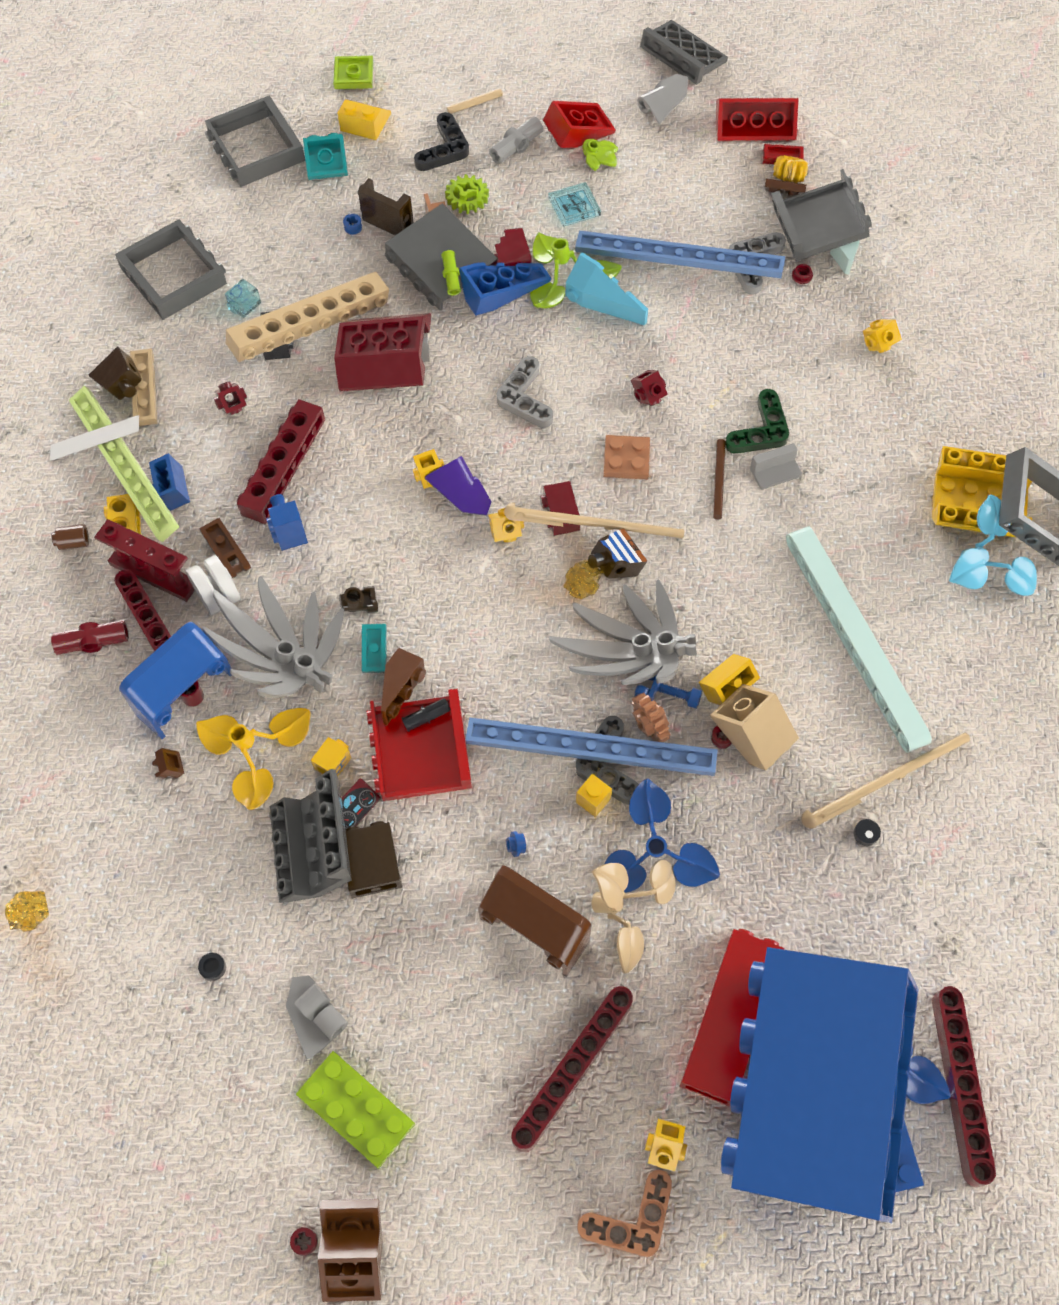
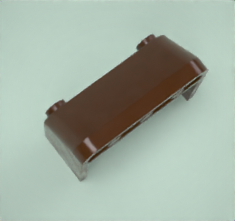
(536, 917)

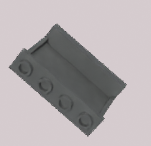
(822, 218)
(419, 250)

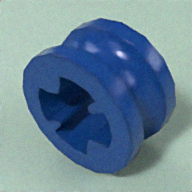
(352, 229)

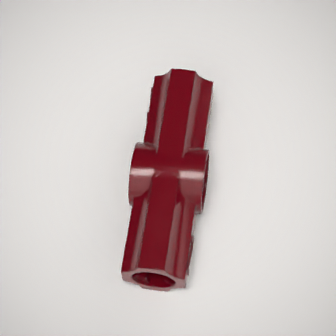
(89, 637)

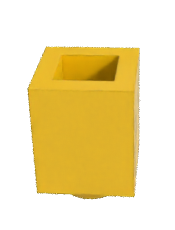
(331, 756)
(593, 795)

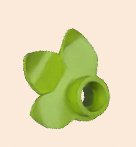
(599, 153)

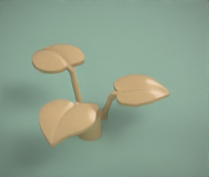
(612, 882)

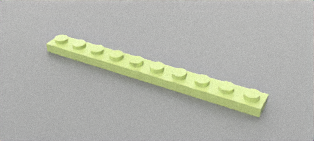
(126, 467)

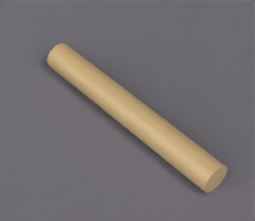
(474, 101)

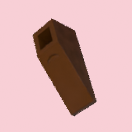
(400, 678)

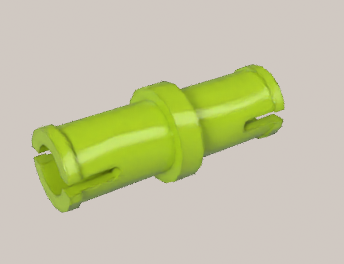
(451, 272)

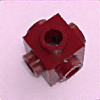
(649, 387)
(237, 402)

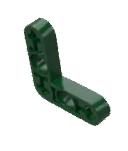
(767, 431)

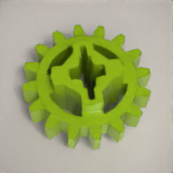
(466, 194)

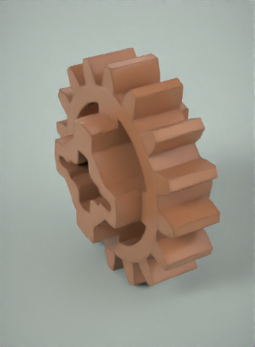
(650, 718)

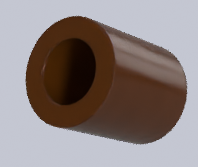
(70, 537)

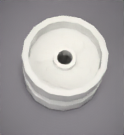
(217, 579)

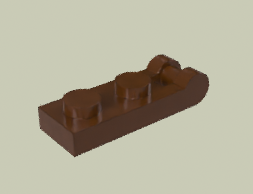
(224, 547)

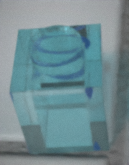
(242, 298)

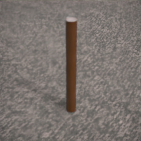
(719, 479)

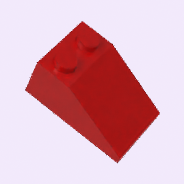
(575, 122)

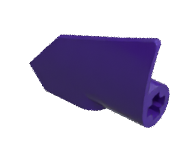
(460, 487)

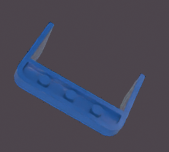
(170, 673)

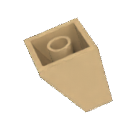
(756, 725)

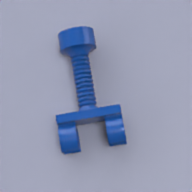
(692, 697)

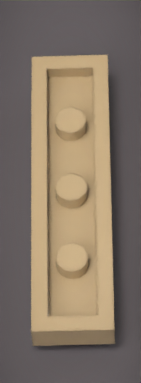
(145, 398)

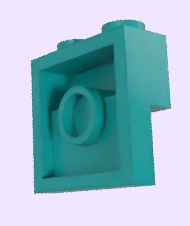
(325, 156)

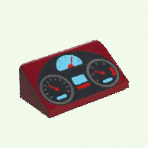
(358, 803)

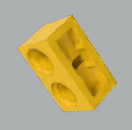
(130, 515)

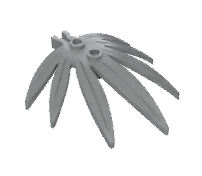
(655, 651)
(289, 663)

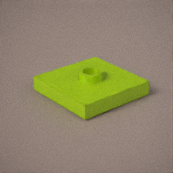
(353, 72)

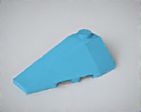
(596, 291)

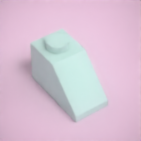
(845, 255)

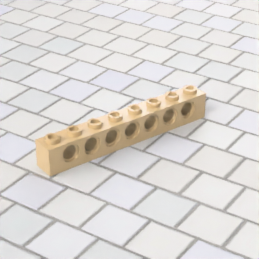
(306, 316)

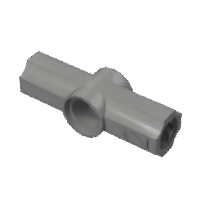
(516, 140)

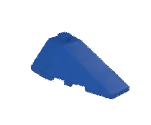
(495, 286)

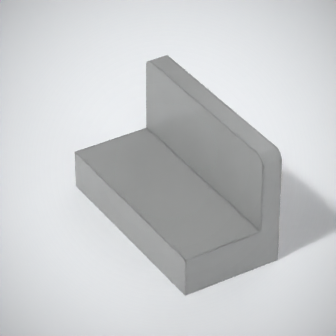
(775, 466)

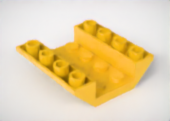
(963, 484)

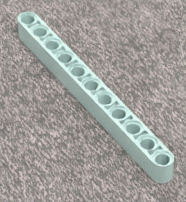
(859, 640)

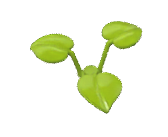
(544, 251)

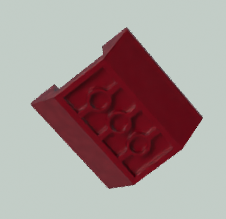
(381, 352)

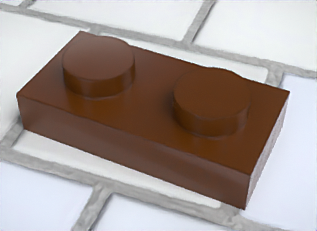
(777, 185)

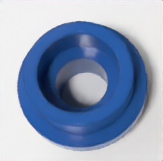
(516, 843)

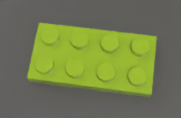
(355, 1109)

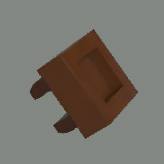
(168, 763)

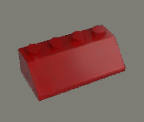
(756, 119)

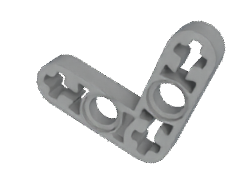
(771, 244)
(518, 397)

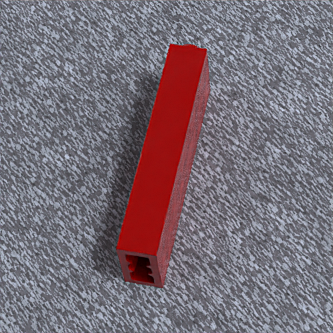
(716, 1049)

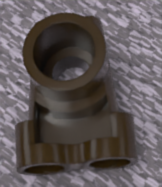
(359, 600)

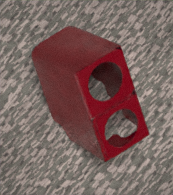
(513, 248)

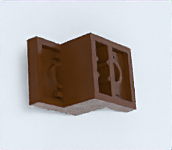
(350, 1250)

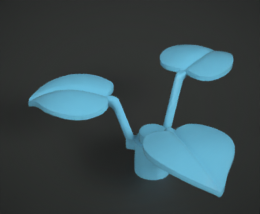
(971, 567)

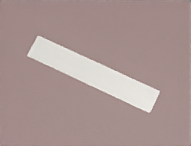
(94, 438)

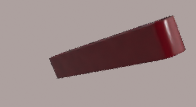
(152, 627)
(567, 1080)
(959, 1099)

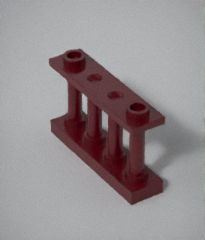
(147, 559)

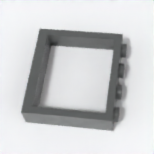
(247, 115)
(188, 293)
(1019, 467)

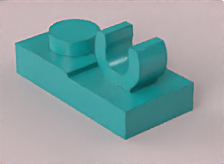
(374, 648)

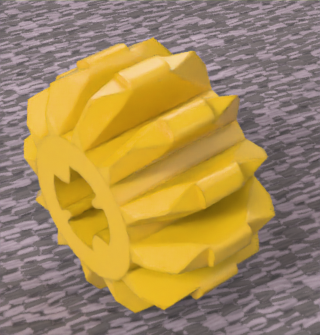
(790, 169)

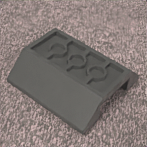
(310, 842)

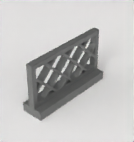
(678, 57)

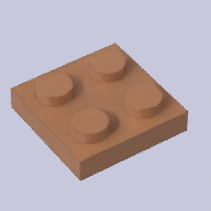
(626, 457)

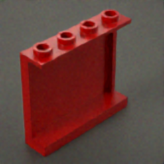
(422, 760)

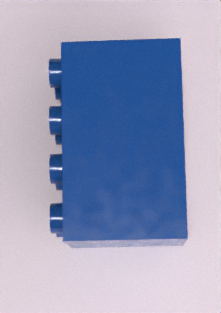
(824, 1083)

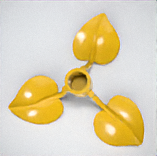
(219, 733)

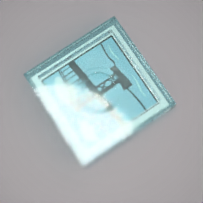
(574, 204)

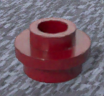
(802, 274)

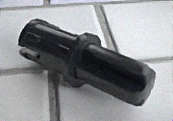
(426, 714)

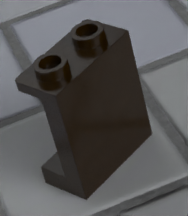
(383, 211)
(372, 860)

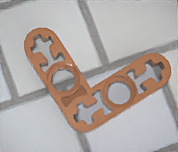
(642, 1227)

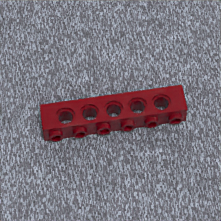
(299, 428)

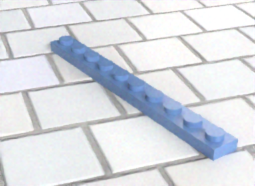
(680, 254)
(592, 746)

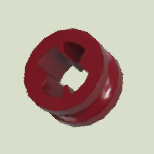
(718, 742)
(298, 1249)

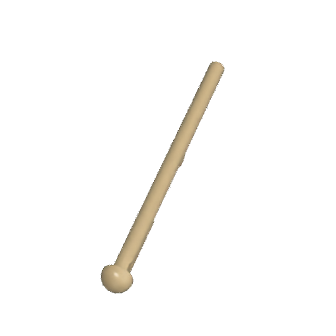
(558, 519)
(813, 819)

